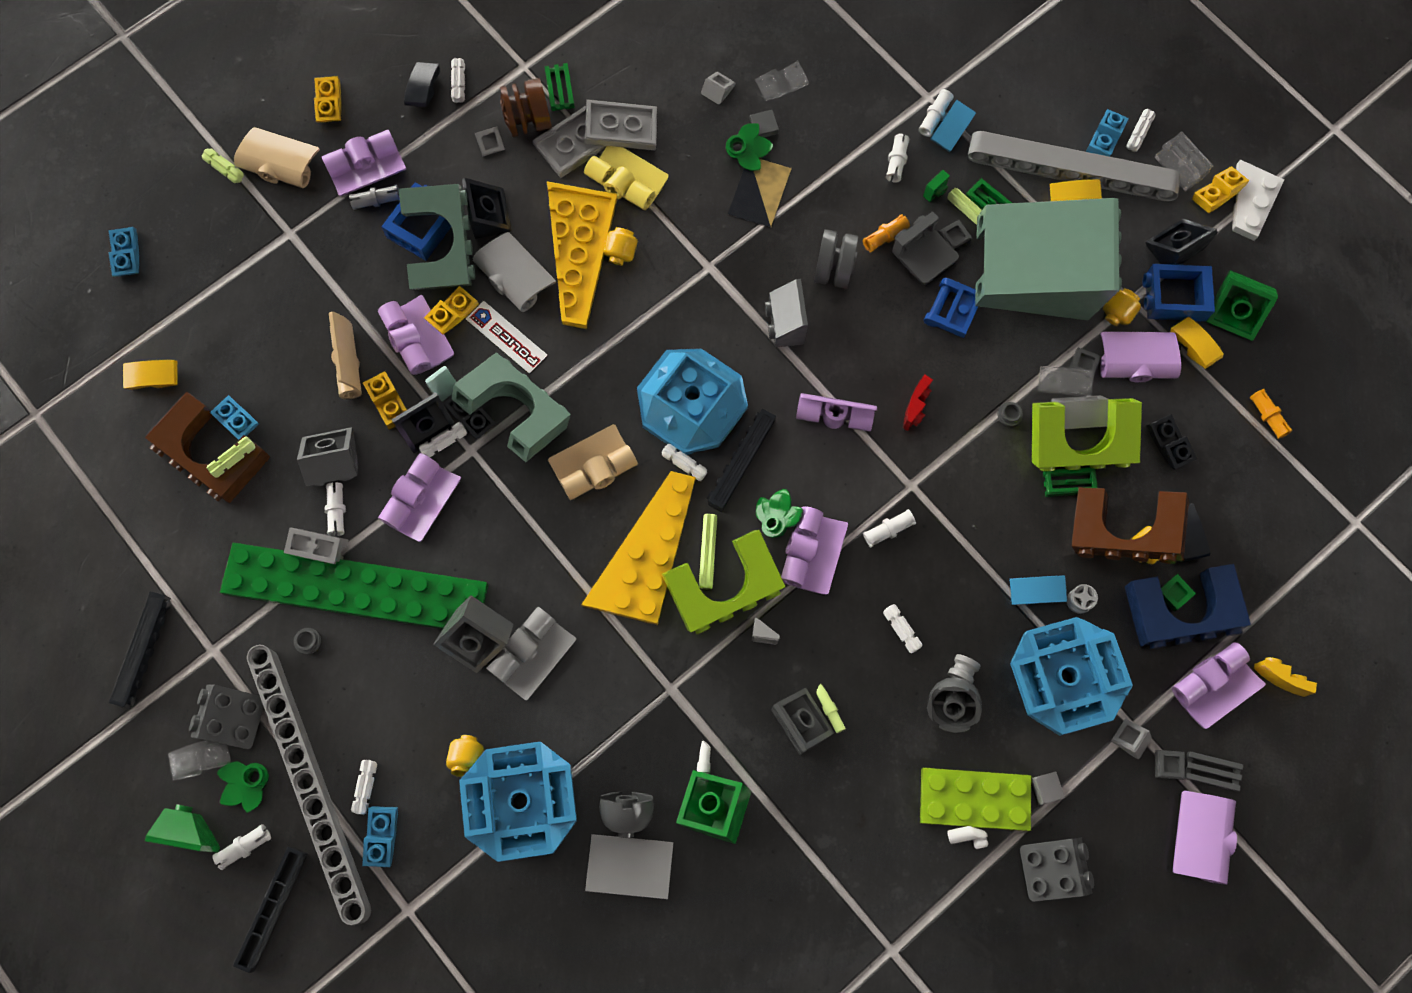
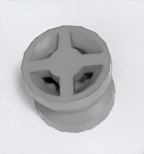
(1087, 596)
(964, 668)

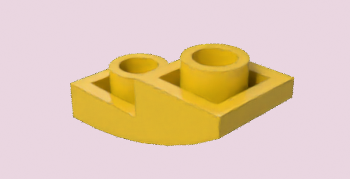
(327, 99)
(1222, 189)
(1076, 190)
(452, 311)
(1199, 343)
(150, 374)
(385, 398)
(1281, 676)

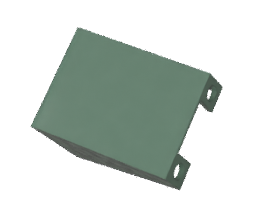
(1050, 256)

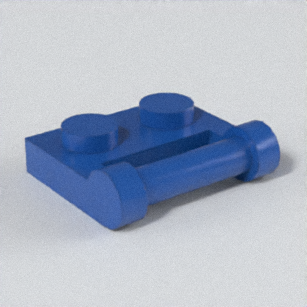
(961, 311)

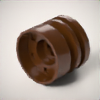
(525, 107)

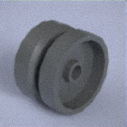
(840, 260)

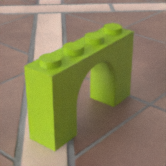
(1118, 446)
(760, 581)

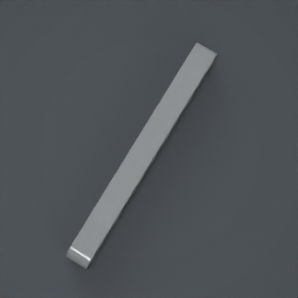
(317, 791)

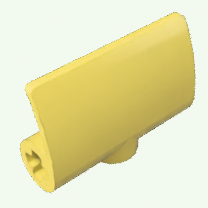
(626, 176)

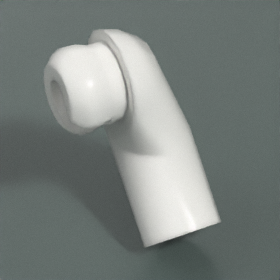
(968, 833)

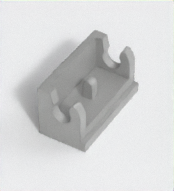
(1084, 411)
(314, 545)

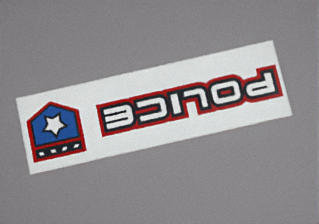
(506, 337)

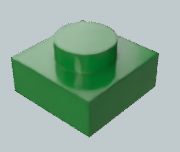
(936, 186)
(1176, 592)

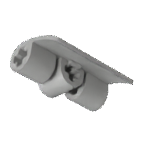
(513, 271)
(531, 653)

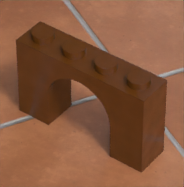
(174, 438)
(1162, 542)

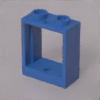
(421, 247)
(1203, 292)

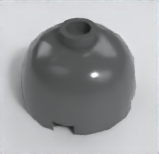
(954, 704)
(626, 812)

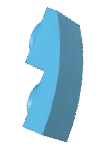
(953, 126)
(1107, 133)
(125, 251)
(234, 417)
(1038, 590)
(380, 836)

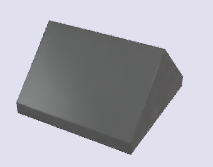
(802, 720)

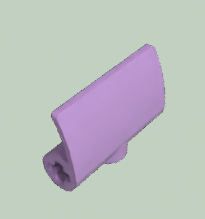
(363, 162)
(413, 336)
(1140, 355)
(858, 414)
(419, 498)
(813, 551)
(1218, 685)
(1205, 837)

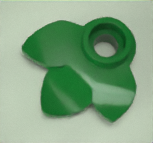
(752, 147)
(777, 510)
(240, 785)

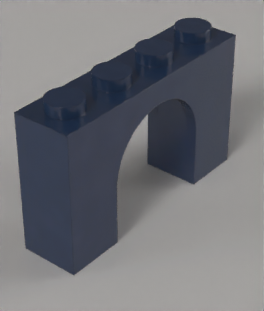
(1156, 625)

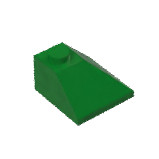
(182, 830)

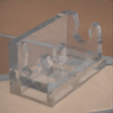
(1185, 158)

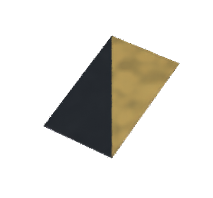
(760, 193)

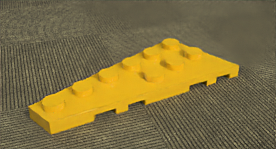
(579, 232)
(633, 578)

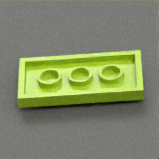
(975, 799)

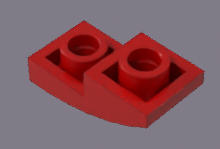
(916, 405)

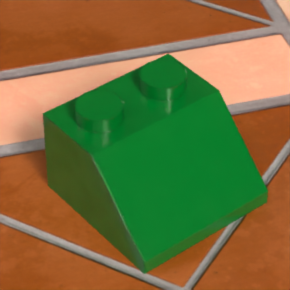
(1242, 305)
(714, 806)

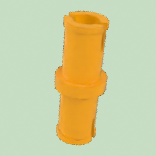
(886, 233)
(1271, 413)

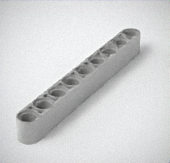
(1074, 165)

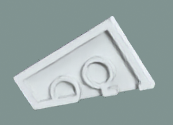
(1254, 200)

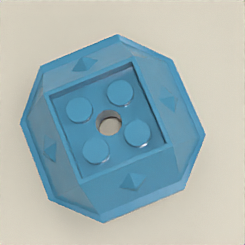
(685, 422)
(1096, 670)
(489, 798)

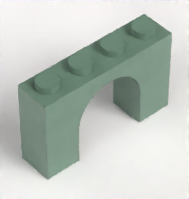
(455, 267)
(499, 378)

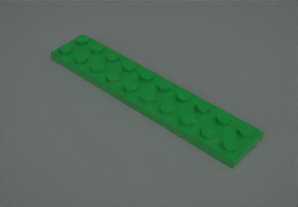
(346, 586)

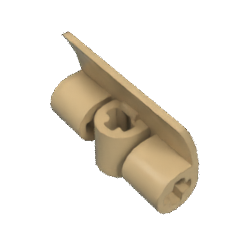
(275, 157)
(345, 357)
(592, 462)

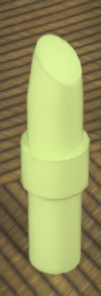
(830, 709)

